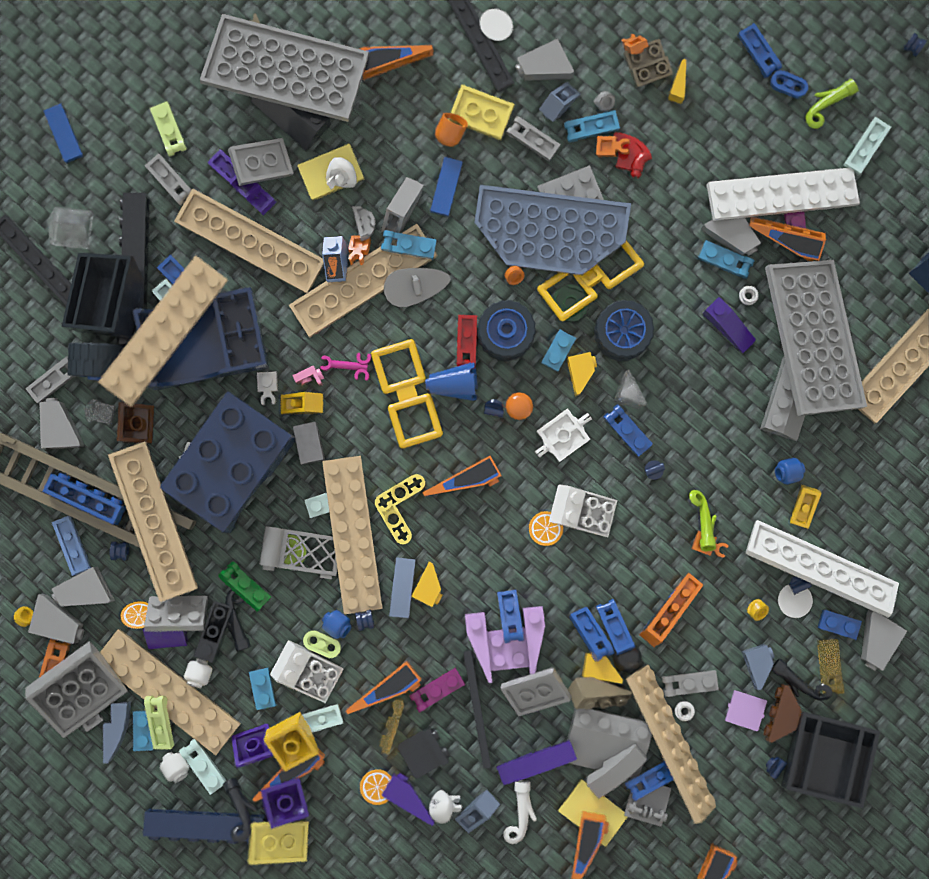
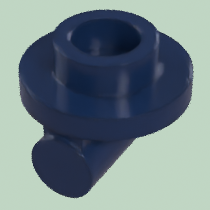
(494, 408)
(654, 469)
(798, 585)
(775, 767)

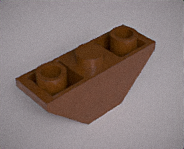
(784, 715)

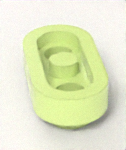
(321, 646)

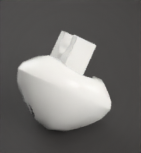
(341, 173)
(442, 807)

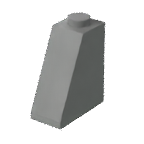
(545, 63)
(402, 206)
(733, 234)
(57, 426)
(83, 589)
(55, 621)
(880, 640)

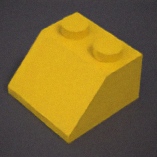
(291, 741)

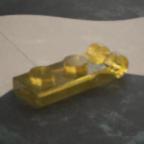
(830, 664)
(392, 724)

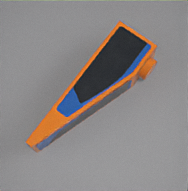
(391, 57)
(799, 240)
(475, 476)
(671, 610)
(395, 684)
(295, 772)
(590, 836)
(717, 863)

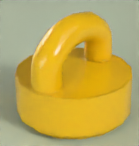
(758, 609)
(23, 616)

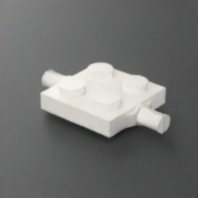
(563, 435)

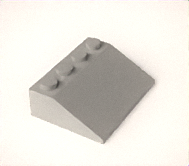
(75, 690)
(603, 734)

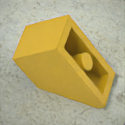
(581, 369)
(302, 403)
(428, 587)
(600, 670)

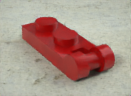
(466, 339)

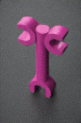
(361, 367)

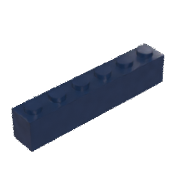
(193, 825)

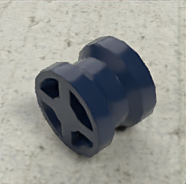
(915, 44)
(119, 551)
(365, 620)

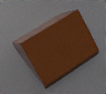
(135, 423)

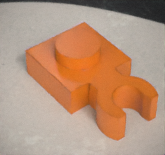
(635, 44)
(608, 146)
(358, 249)
(696, 546)

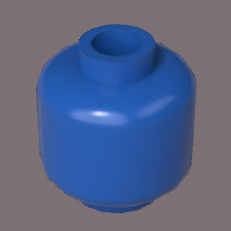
(789, 471)
(336, 624)

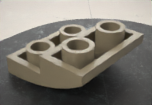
(649, 64)

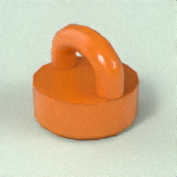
(514, 275)

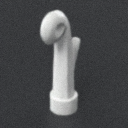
(522, 790)

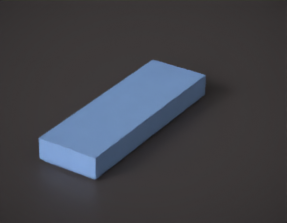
(71, 545)

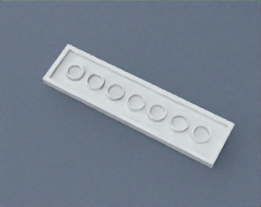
(782, 194)
(822, 568)

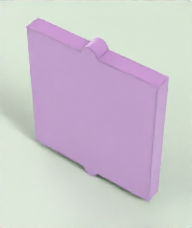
(746, 710)

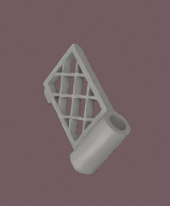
(274, 551)

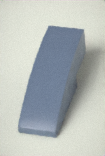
(402, 587)
(115, 730)

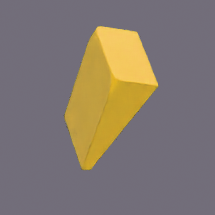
(678, 88)
(805, 506)

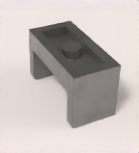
(308, 443)

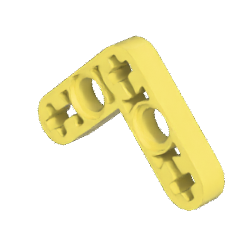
(392, 509)

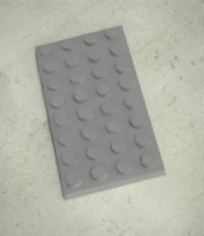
(284, 67)
(815, 337)

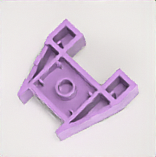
(497, 655)

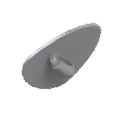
(414, 285)

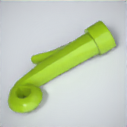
(830, 97)
(707, 540)

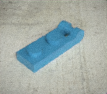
(592, 126)
(409, 245)
(725, 259)

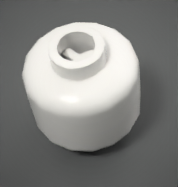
(198, 673)
(174, 767)

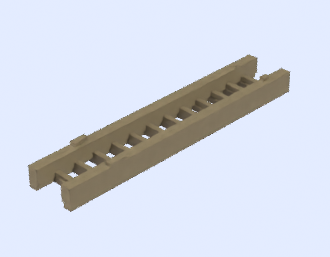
(71, 471)

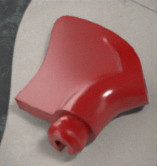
(636, 158)

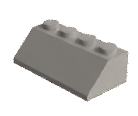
(781, 411)

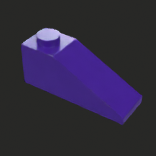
(729, 324)
(404, 795)

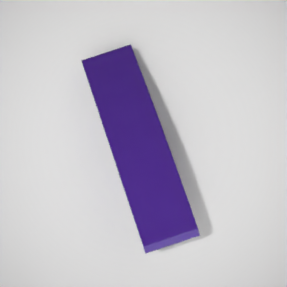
(251, 192)
(536, 762)

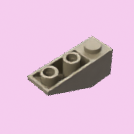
(594, 693)

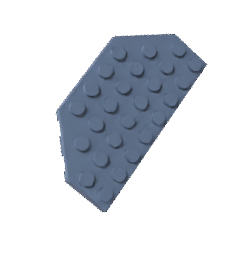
(550, 228)

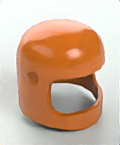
(449, 132)
(519, 406)

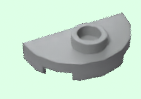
(365, 222)

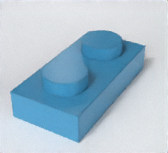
(558, 350)
(262, 688)
(141, 732)

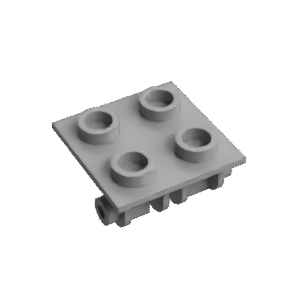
(650, 807)

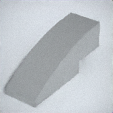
(615, 771)

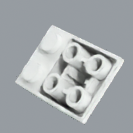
(583, 510)
(306, 671)

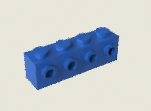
(85, 499)

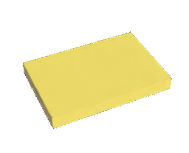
(482, 112)
(315, 171)
(585, 800)
(279, 844)

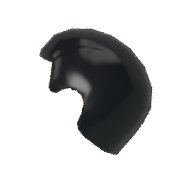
(627, 661)

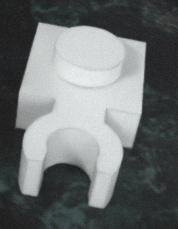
(267, 384)

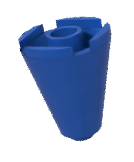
(454, 382)

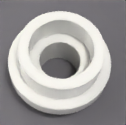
(748, 289)
(690, 713)

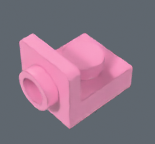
(305, 376)

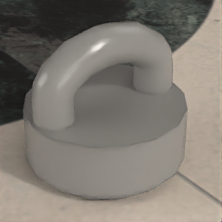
(604, 101)

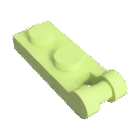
(168, 128)
(159, 722)

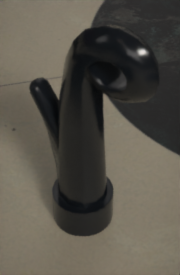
(234, 625)
(796, 683)
(241, 805)

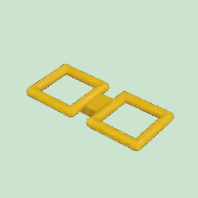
(587, 281)
(406, 393)

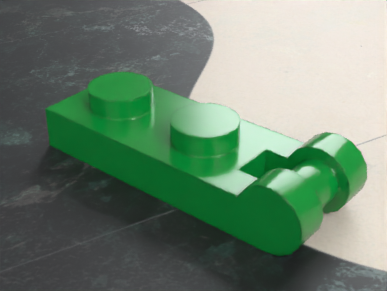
(244, 586)

